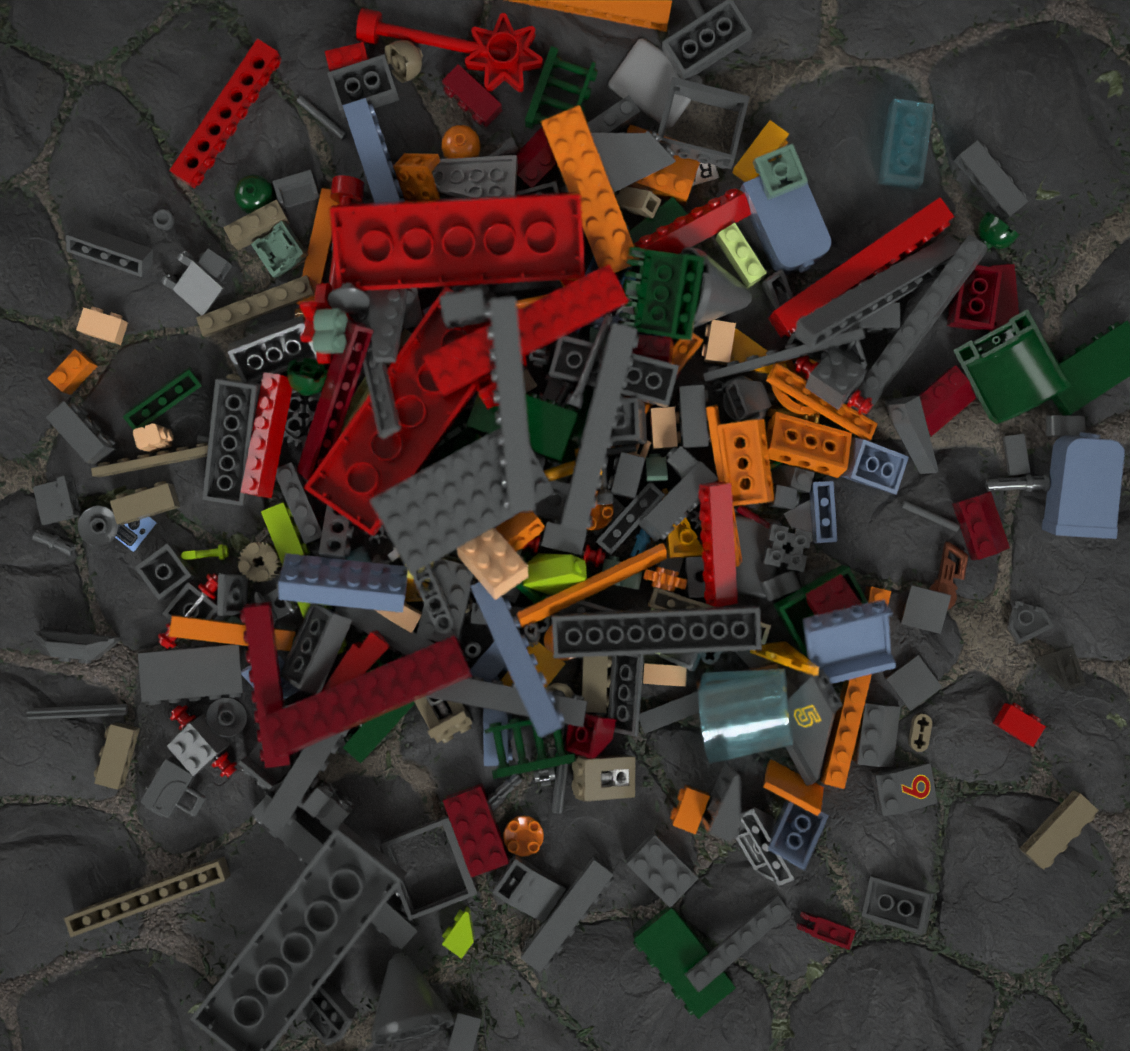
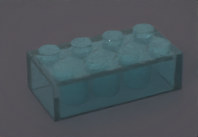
(905, 143)

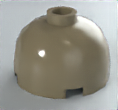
(405, 59)

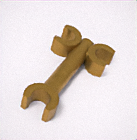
(813, 418)

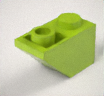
(461, 935)

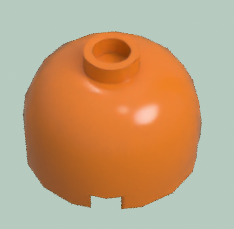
(460, 142)

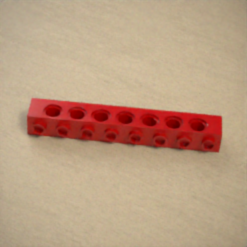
(225, 103)

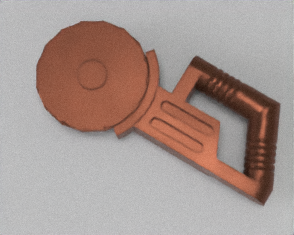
(946, 573)

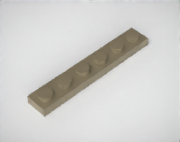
(255, 306)
(145, 461)

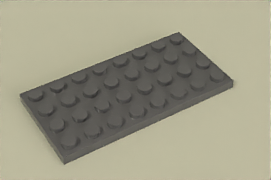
(450, 502)

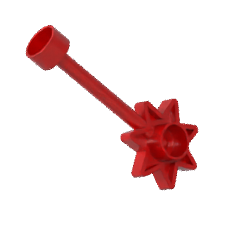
(499, 53)
(344, 191)

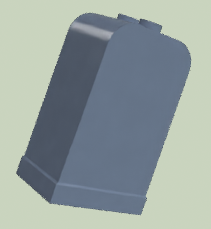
(787, 226)
(1084, 487)

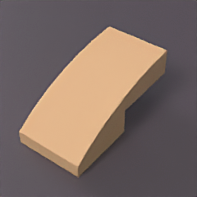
(664, 674)

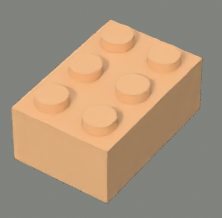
(493, 562)

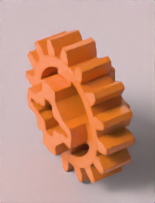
(665, 579)

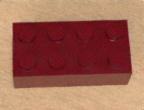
(476, 830)

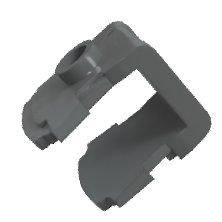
(278, 613)

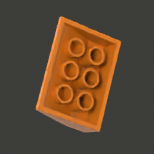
(670, 181)

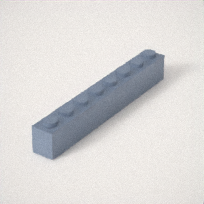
(518, 661)

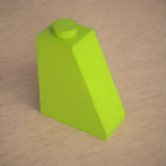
(554, 572)

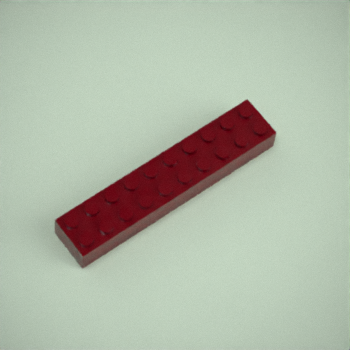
(366, 697)

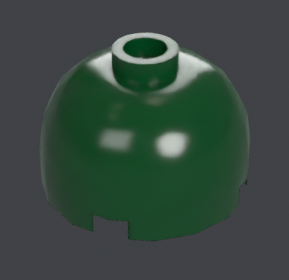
(253, 193)
(995, 232)
(306, 376)

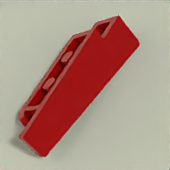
(358, 659)

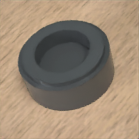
(163, 219)

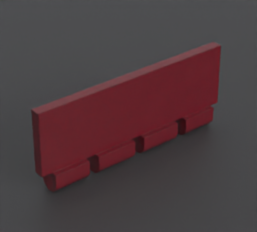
(1008, 300)

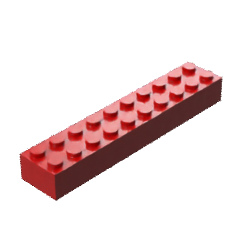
(864, 265)
(537, 325)

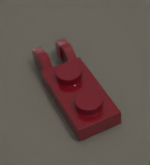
(828, 930)

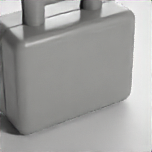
(647, 80)

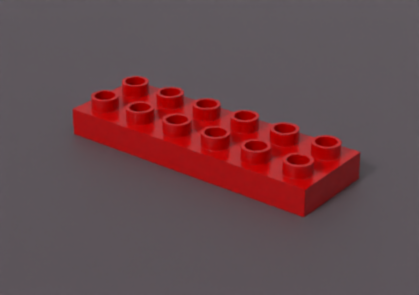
(458, 241)
(367, 464)

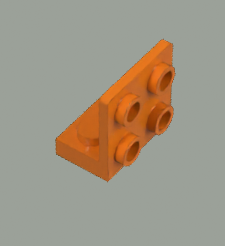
(416, 176)

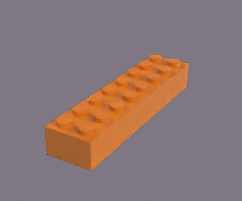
(585, 174)

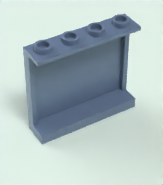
(850, 641)

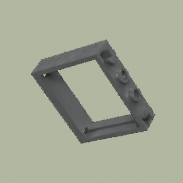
(710, 96)
(402, 890)

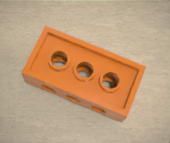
(808, 445)
(758, 461)

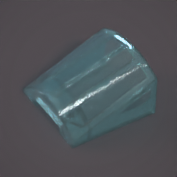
(744, 713)

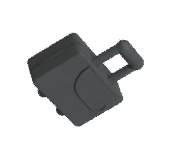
(169, 788)

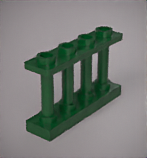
(547, 80)
(523, 765)

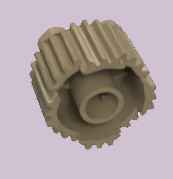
(249, 562)

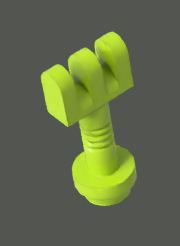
(221, 551)

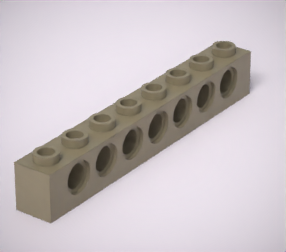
(147, 896)

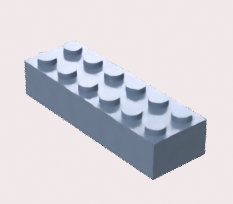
(373, 151)
(343, 583)

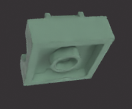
(784, 167)
(285, 253)

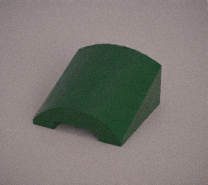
(1012, 369)

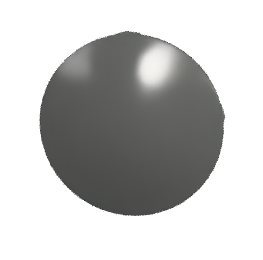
(349, 299)

